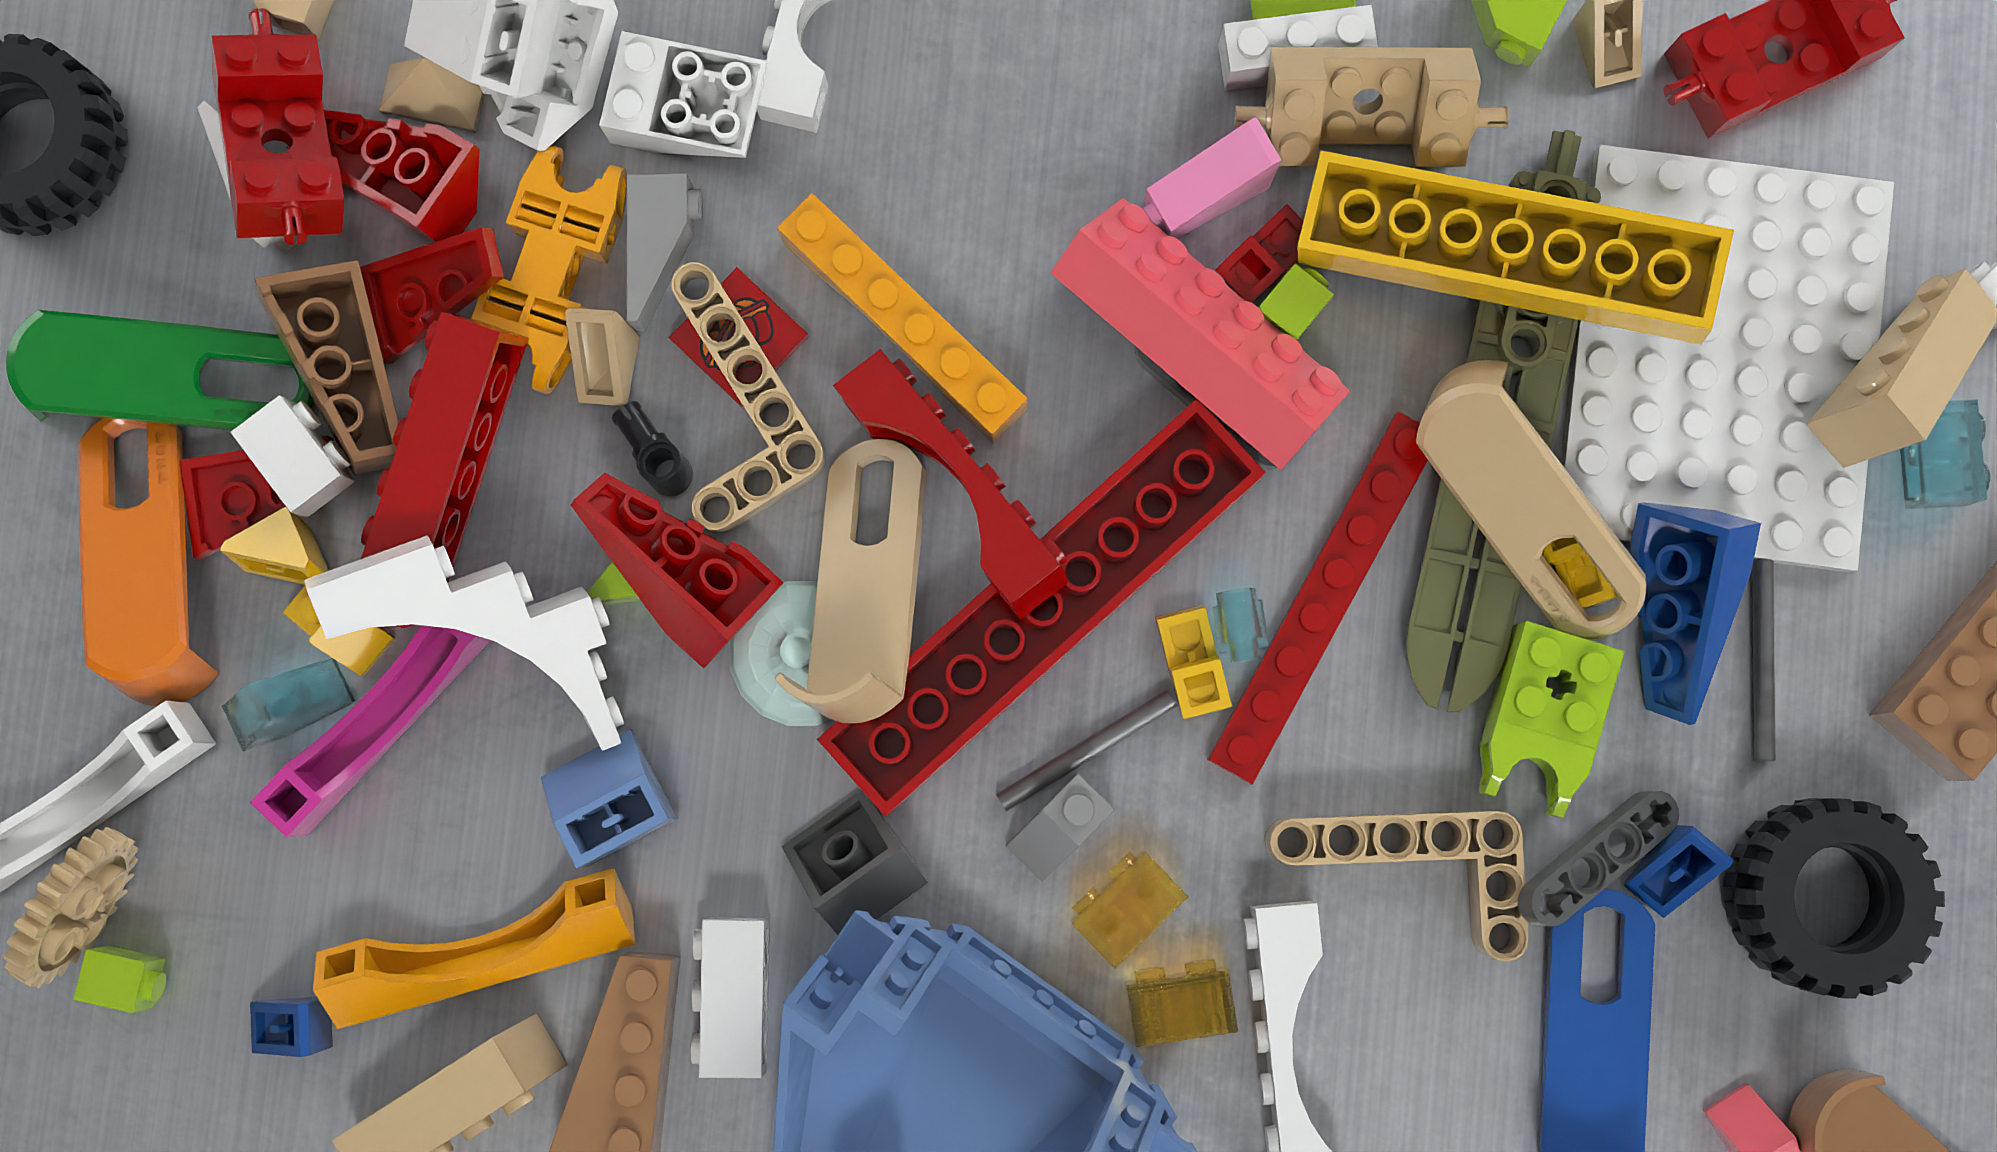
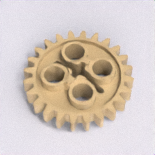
(70, 907)

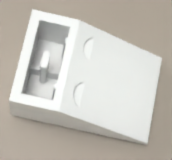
(487, 41)
(681, 98)

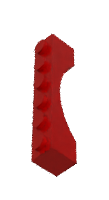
(1011, 554)

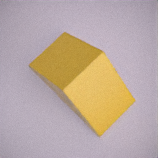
(277, 548)

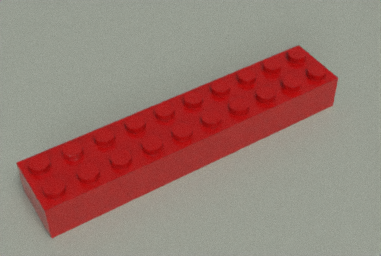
(992, 657)

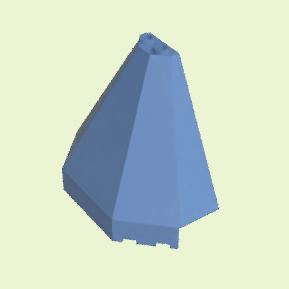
(952, 1049)

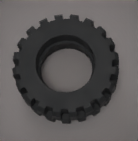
(83, 143)
(1899, 897)

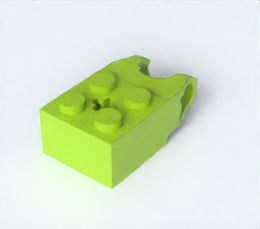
(1548, 730)

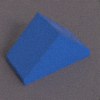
(1677, 869)
(290, 1027)

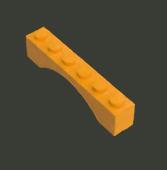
(904, 317)
(384, 978)

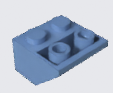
(606, 801)

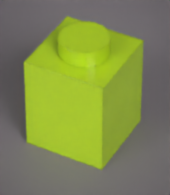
(1297, 301)
(120, 979)

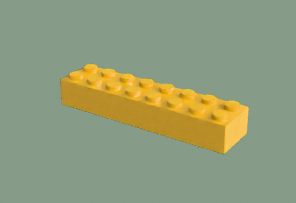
(1515, 247)

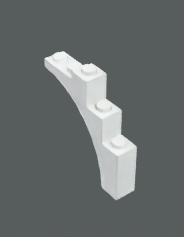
(411, 588)

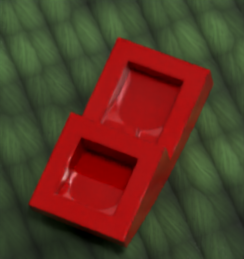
(1264, 256)

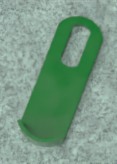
(134, 368)

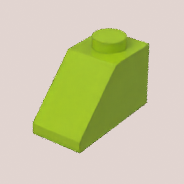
(1517, 26)

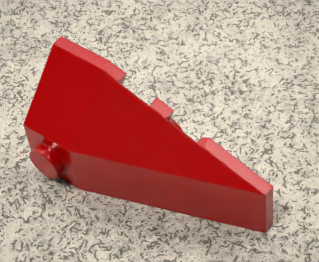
(408, 171)
(684, 577)

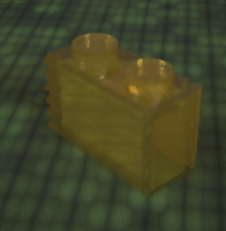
(1180, 1004)

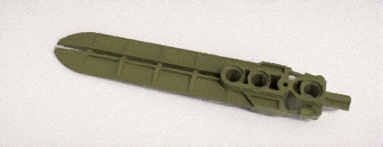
(1452, 530)

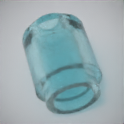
(1240, 624)

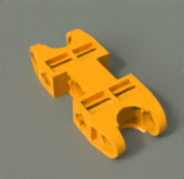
(559, 233)

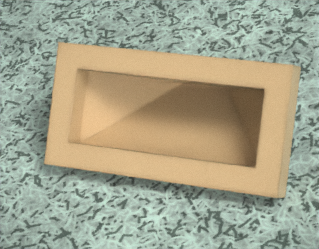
(432, 95)
(601, 355)

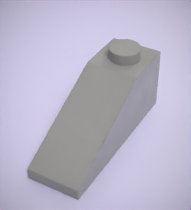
(658, 234)

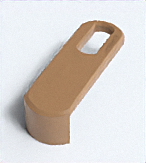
(1852, 1115)

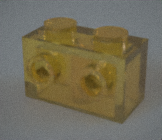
(1127, 907)

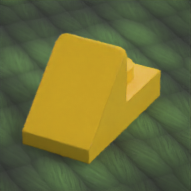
(353, 650)

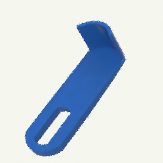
(1597, 1050)

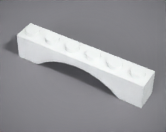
(119, 775)
(1286, 953)

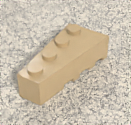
(1908, 372)
(461, 1094)

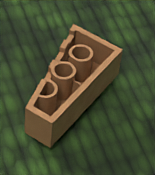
(336, 350)
(625, 1067)

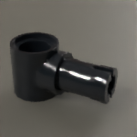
(651, 450)

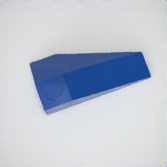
(1694, 584)

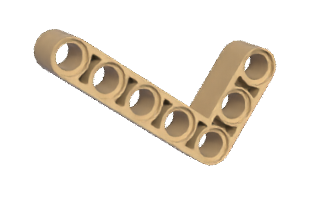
(754, 398)
(1418, 846)

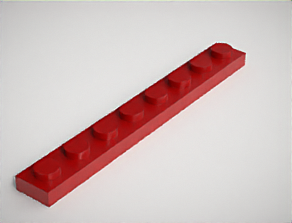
(1321, 602)

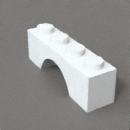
(792, 84)

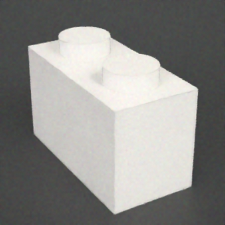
(294, 455)

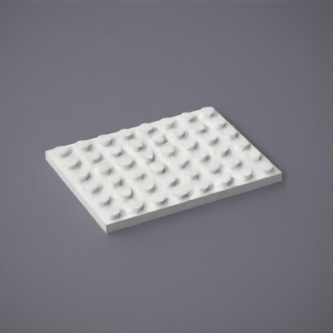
(1731, 415)

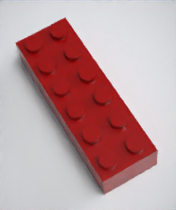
(445, 436)

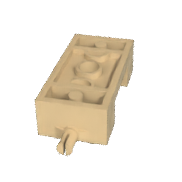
(1423, 101)

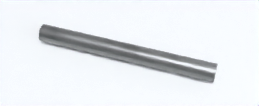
(1764, 660)
(1086, 750)

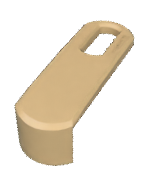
(1523, 496)
(864, 591)

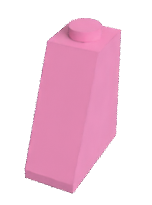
(1213, 181)

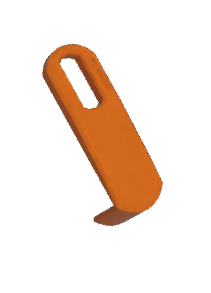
(137, 570)

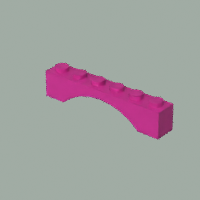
(338, 759)

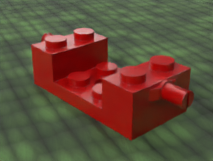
(1731, 79)
(273, 92)

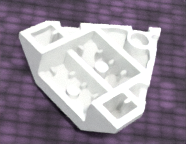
(570, 78)

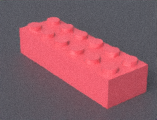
(1200, 331)

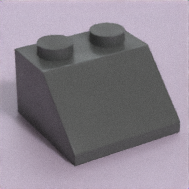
(853, 863)

